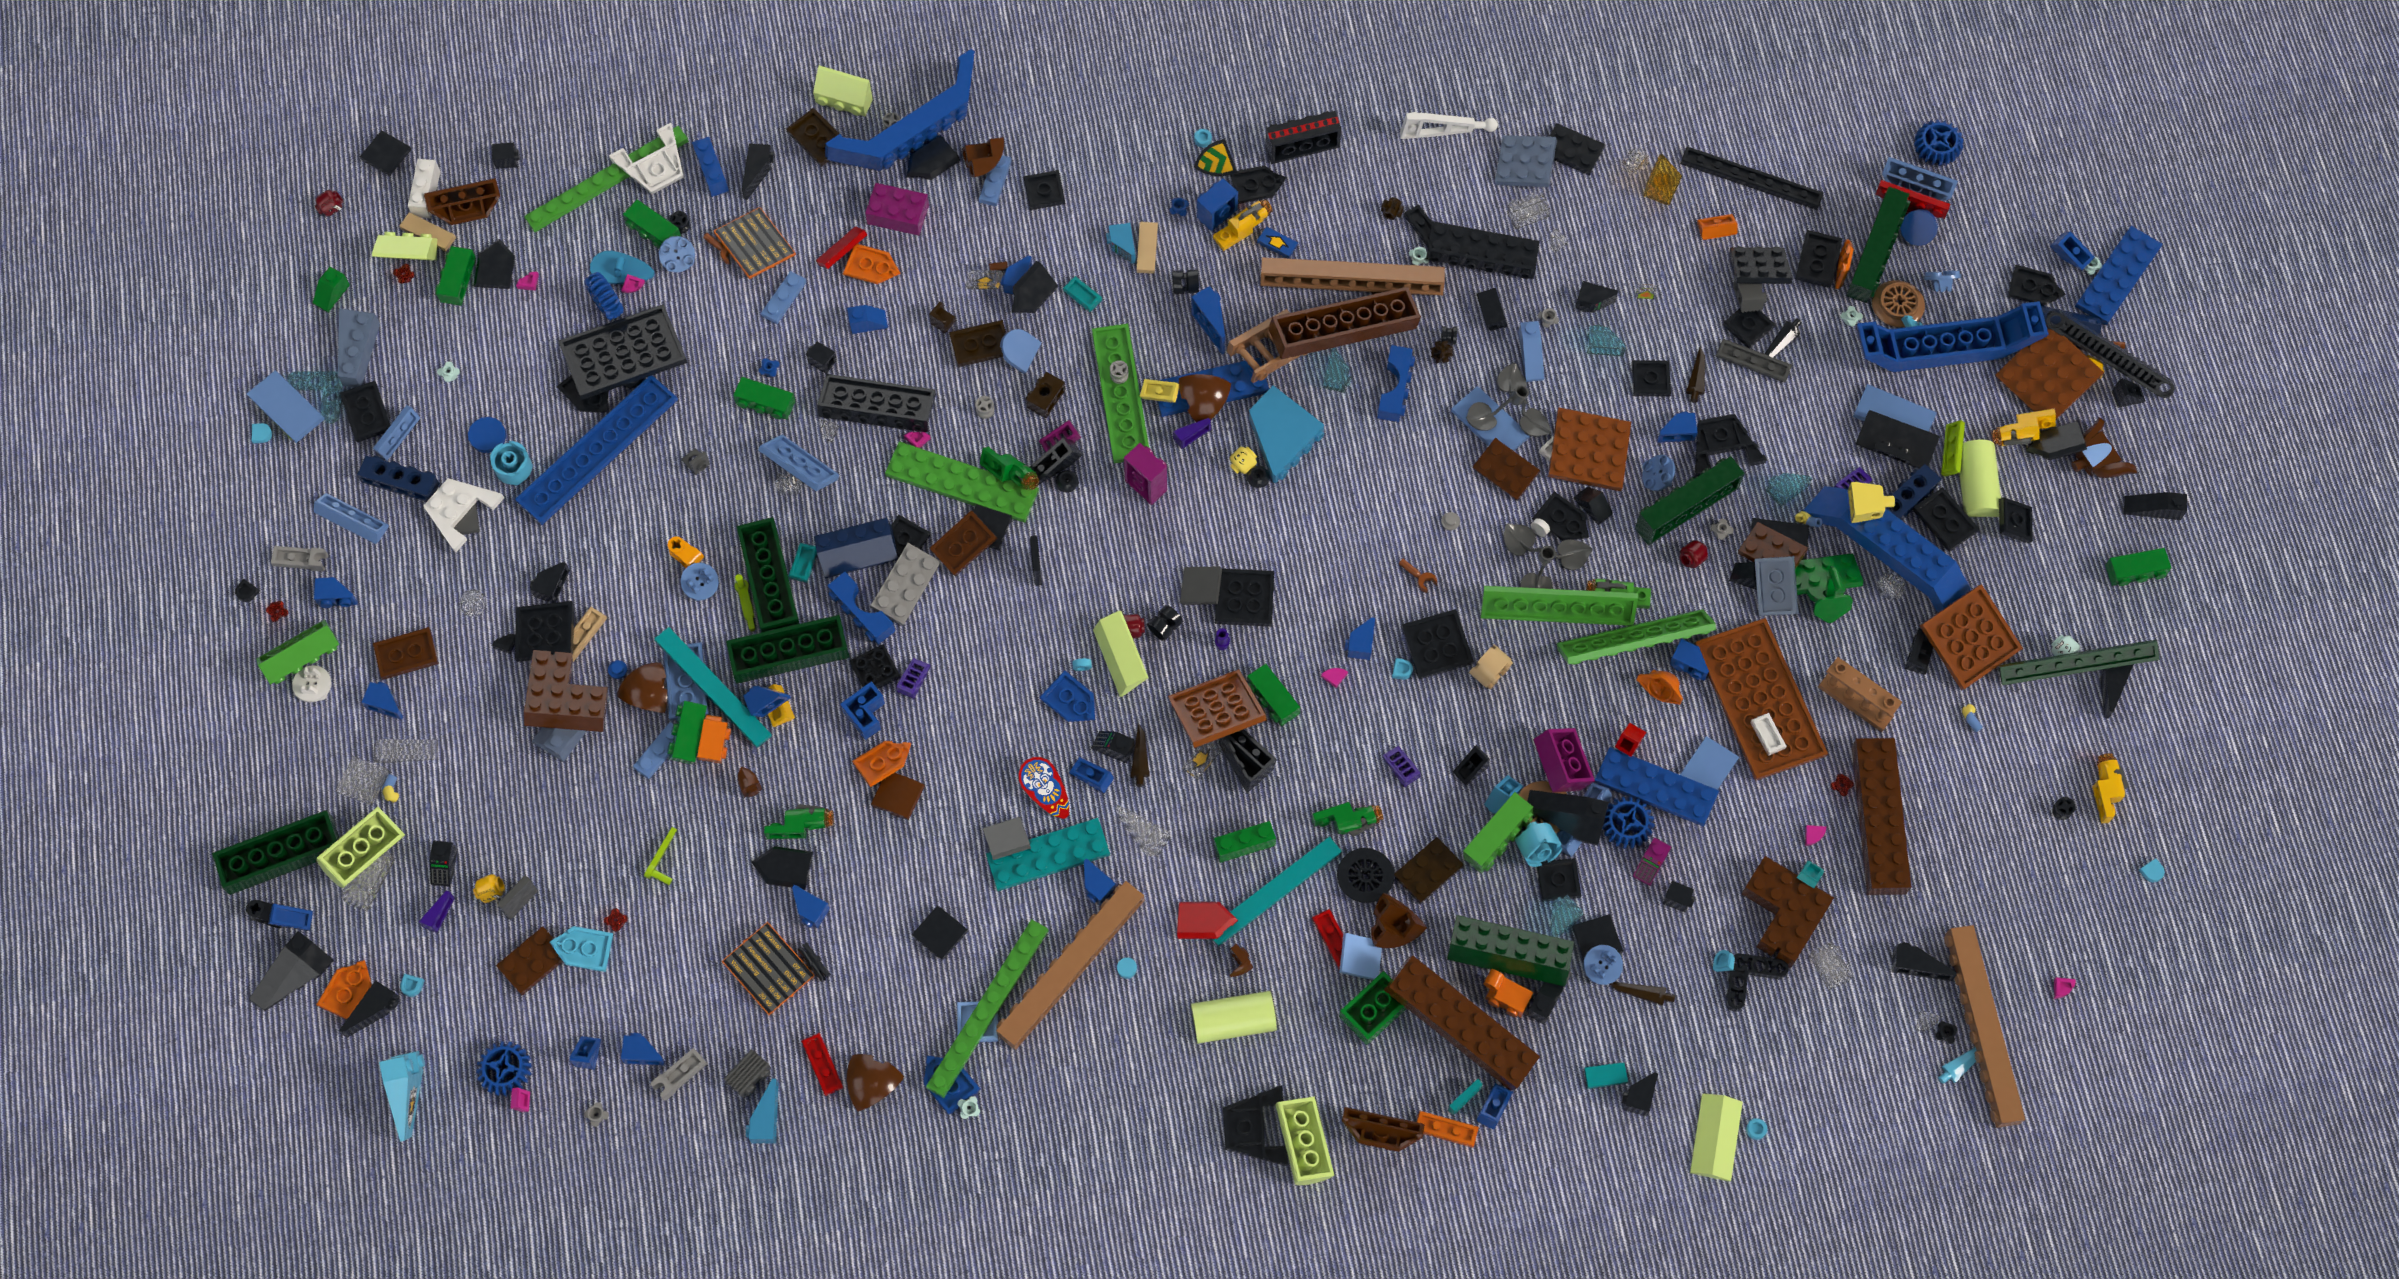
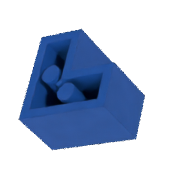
(860, 710)

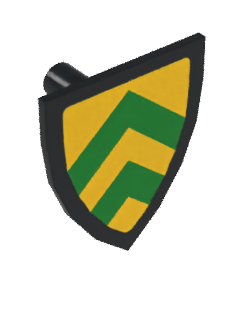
(1216, 160)

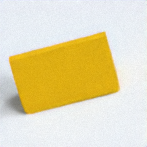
(782, 713)

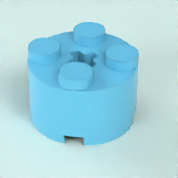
(511, 463)
(1538, 843)

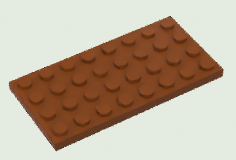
(1756, 681)

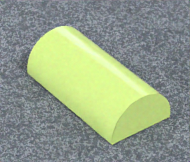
(1979, 479)
(359, 847)
(1234, 1017)
(1304, 1141)

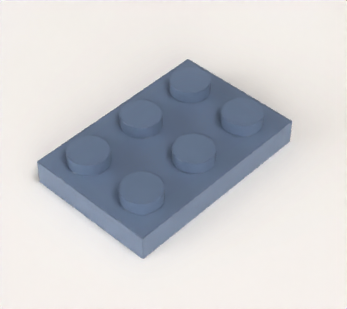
(1776, 586)

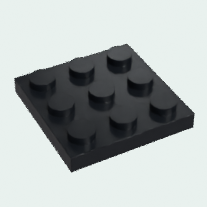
(1760, 265)
(1245, 598)
(544, 629)
(1437, 644)

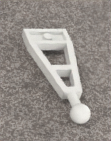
(1414, 121)

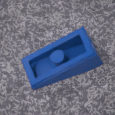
(1092, 774)
(1494, 1106)

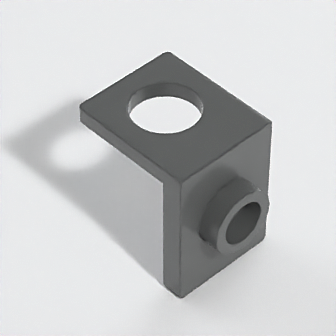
(698, 463)

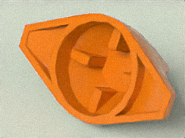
(1661, 686)

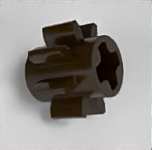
(1392, 208)
(1441, 352)

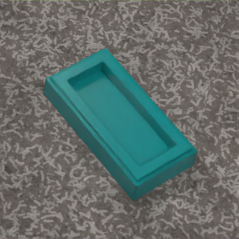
(1082, 294)
(803, 563)
(1810, 874)
(1605, 1075)
(1467, 1095)

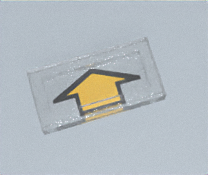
(984, 279)
(1201, 759)

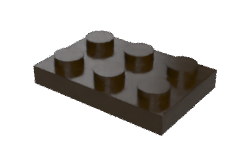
(812, 133)
(978, 343)
(1428, 870)

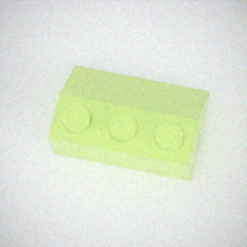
(842, 91)
(405, 246)

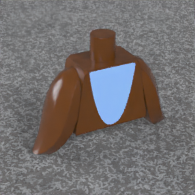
(2100, 456)

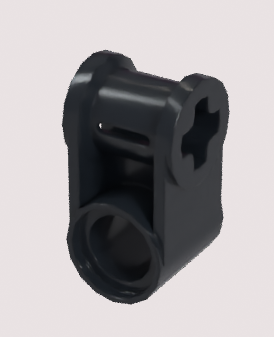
(263, 915)

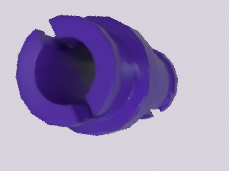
(1222, 639)

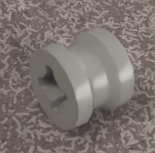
(889, 119)
(1119, 367)
(986, 403)

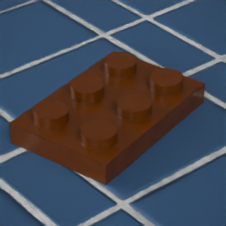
(1506, 469)
(963, 543)
(1768, 543)
(405, 653)
(530, 961)

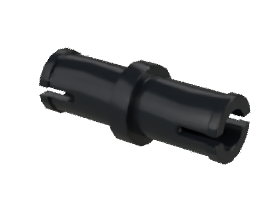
(814, 962)

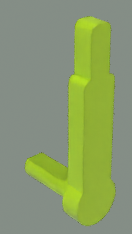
(742, 588)
(651, 872)

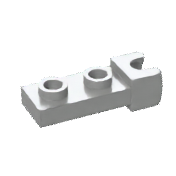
(299, 558)
(679, 1074)

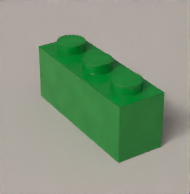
(649, 223)
(455, 275)
(764, 398)
(2138, 567)
(1273, 695)
(686, 732)
(1244, 841)

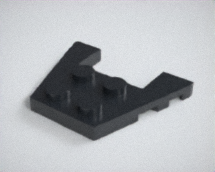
(1721, 436)
(1245, 1127)

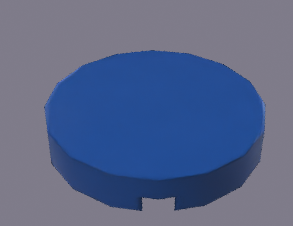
(1919, 227)
(486, 434)

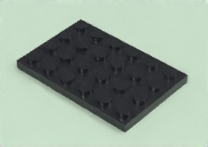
(622, 352)

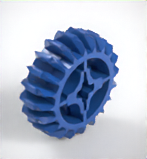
(1938, 137)
(603, 295)
(1634, 825)
(506, 1052)

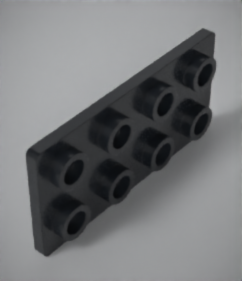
(1897, 440)

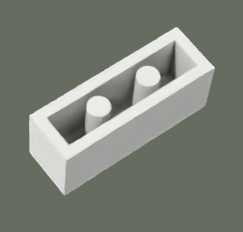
(424, 181)

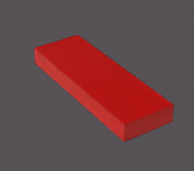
(841, 247)
(1330, 933)
(822, 1064)

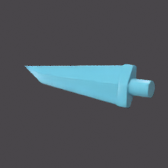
(1958, 1066)

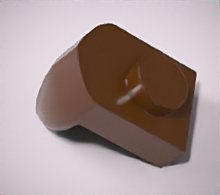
(748, 782)
(1241, 957)

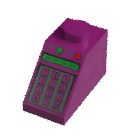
(1652, 861)

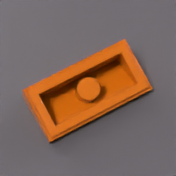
(1717, 226)

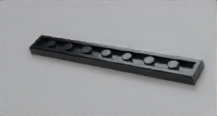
(1751, 178)

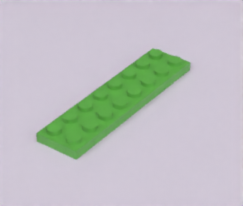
(1123, 400)
(959, 481)
(1559, 605)
(1636, 636)

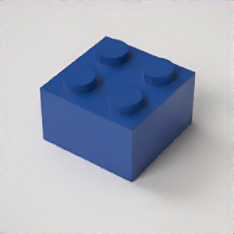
(1217, 204)

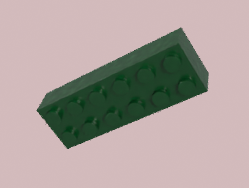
(1879, 245)
(1689, 500)
(768, 574)
(787, 649)
(275, 852)
(1510, 950)

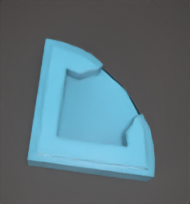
(1909, 322)

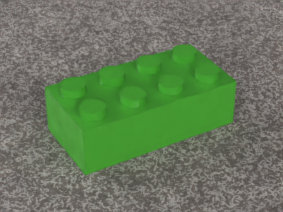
(297, 652)
(1498, 833)

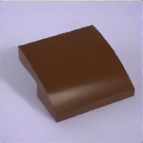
(898, 795)

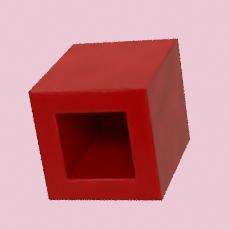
(1630, 739)

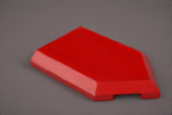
(1203, 920)

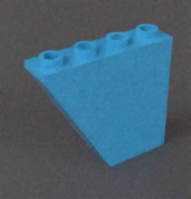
(1283, 431)

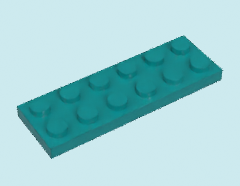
(1050, 854)

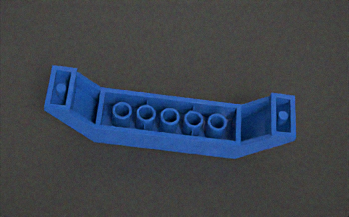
(911, 130)
(1953, 341)
(1896, 547)

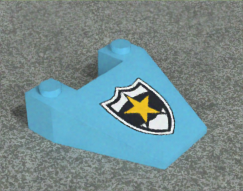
(402, 1084)

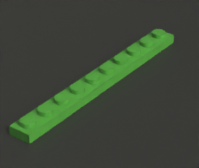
(593, 186)
(987, 1008)

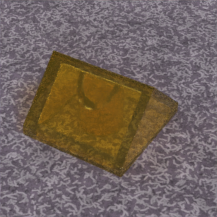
(1662, 181)

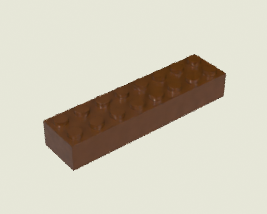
(1344, 323)
(1881, 816)
(1462, 1023)

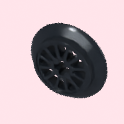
(1364, 855)

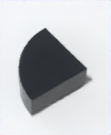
(505, 643)

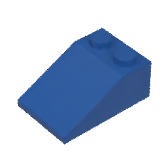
(1208, 314)

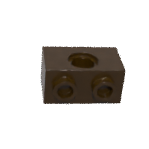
(1044, 404)

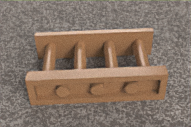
(1253, 337)
(1860, 694)

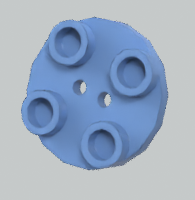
(669, 257)
(1944, 280)
(1654, 466)
(692, 587)
(1609, 957)

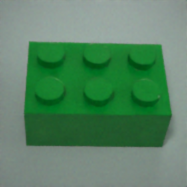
(1371, 1010)

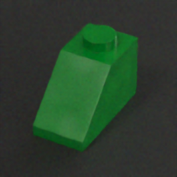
(330, 289)

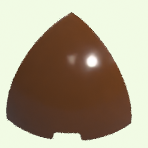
(983, 156)
(1204, 395)
(645, 688)
(1394, 923)
(870, 1080)

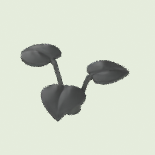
(1512, 381)
(1572, 553)

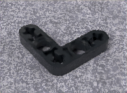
(1743, 973)

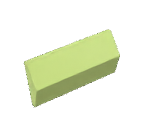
(1120, 653)
(1716, 1137)

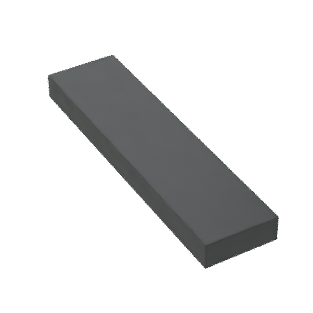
(1754, 360)

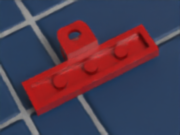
(1918, 200)

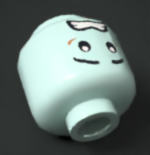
(2064, 645)

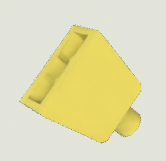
(1867, 501)

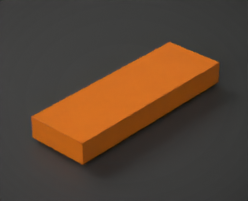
(1448, 1129)

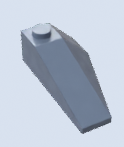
(558, 741)

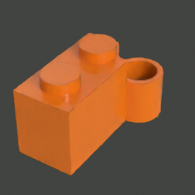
(713, 740)
(1506, 994)

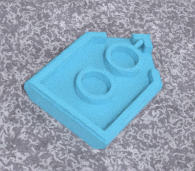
(584, 948)

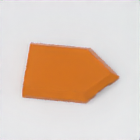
(1844, 262)
(870, 265)
(882, 761)
(346, 990)

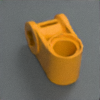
(686, 553)

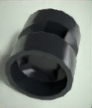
(1192, 281)
(1165, 622)

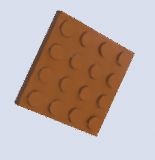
(2049, 374)
(1589, 449)
(1971, 637)
(1217, 708)

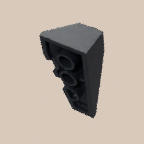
(1574, 814)
(294, 967)

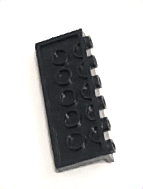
(1483, 250)
(876, 403)

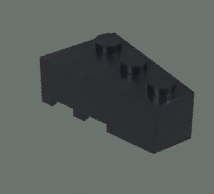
(1247, 758)

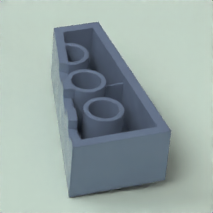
(355, 345)

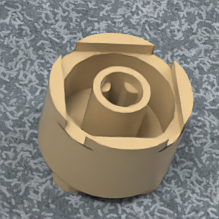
(1490, 666)

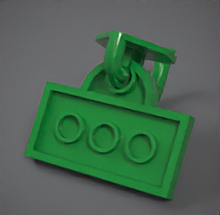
(1830, 578)

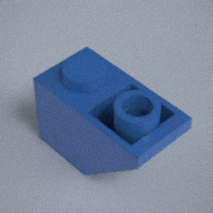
(331, 592)
(1690, 660)

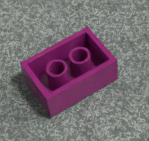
(897, 209)
(1145, 473)
(1563, 760)

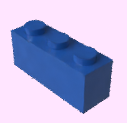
(710, 166)

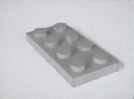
(905, 584)

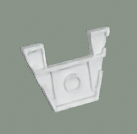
(656, 169)
(452, 503)

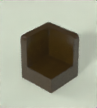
(941, 318)

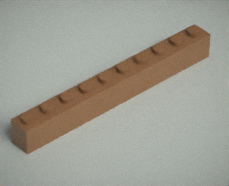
(1351, 276)
(1069, 965)
(1984, 1027)

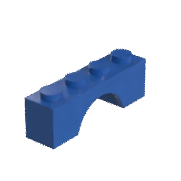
(1391, 403)
(876, 625)

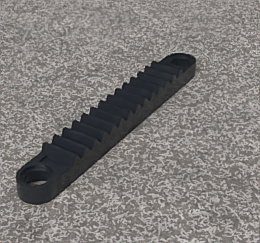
(2110, 353)

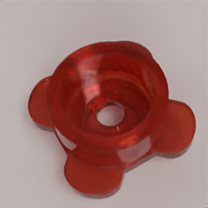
(407, 277)
(271, 609)
(1841, 779)
(616, 925)

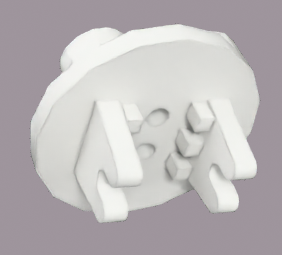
(311, 692)

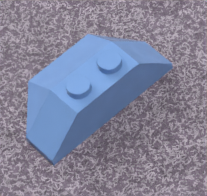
(1919, 179)

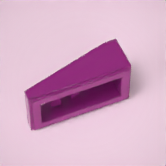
(1056, 433)

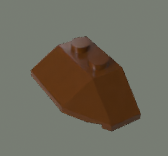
(464, 202)
(1381, 1130)

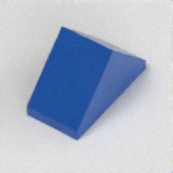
(586, 1053)

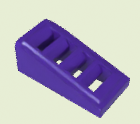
(1190, 433)
(1848, 478)
(912, 692)
(1404, 780)
(436, 914)

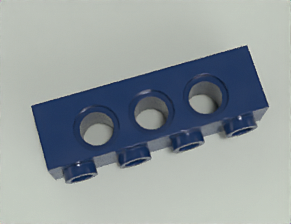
(374, 465)
(1925, 478)

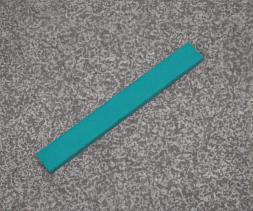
(712, 687)
(1280, 886)

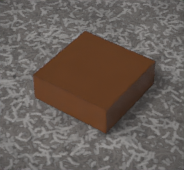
(998, 266)

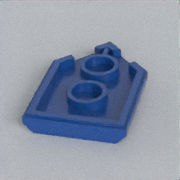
(1070, 699)
(962, 1088)

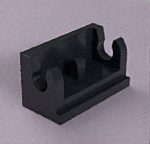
(1491, 309)
(1919, 653)

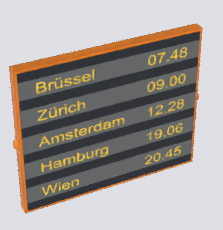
(754, 243)
(768, 968)

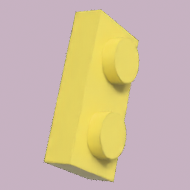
(1159, 390)

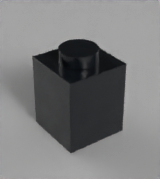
(505, 155)
(821, 357)
(1679, 896)

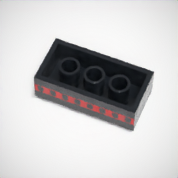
(1303, 137)

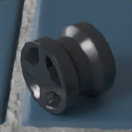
(680, 217)
(1449, 334)
(2065, 804)

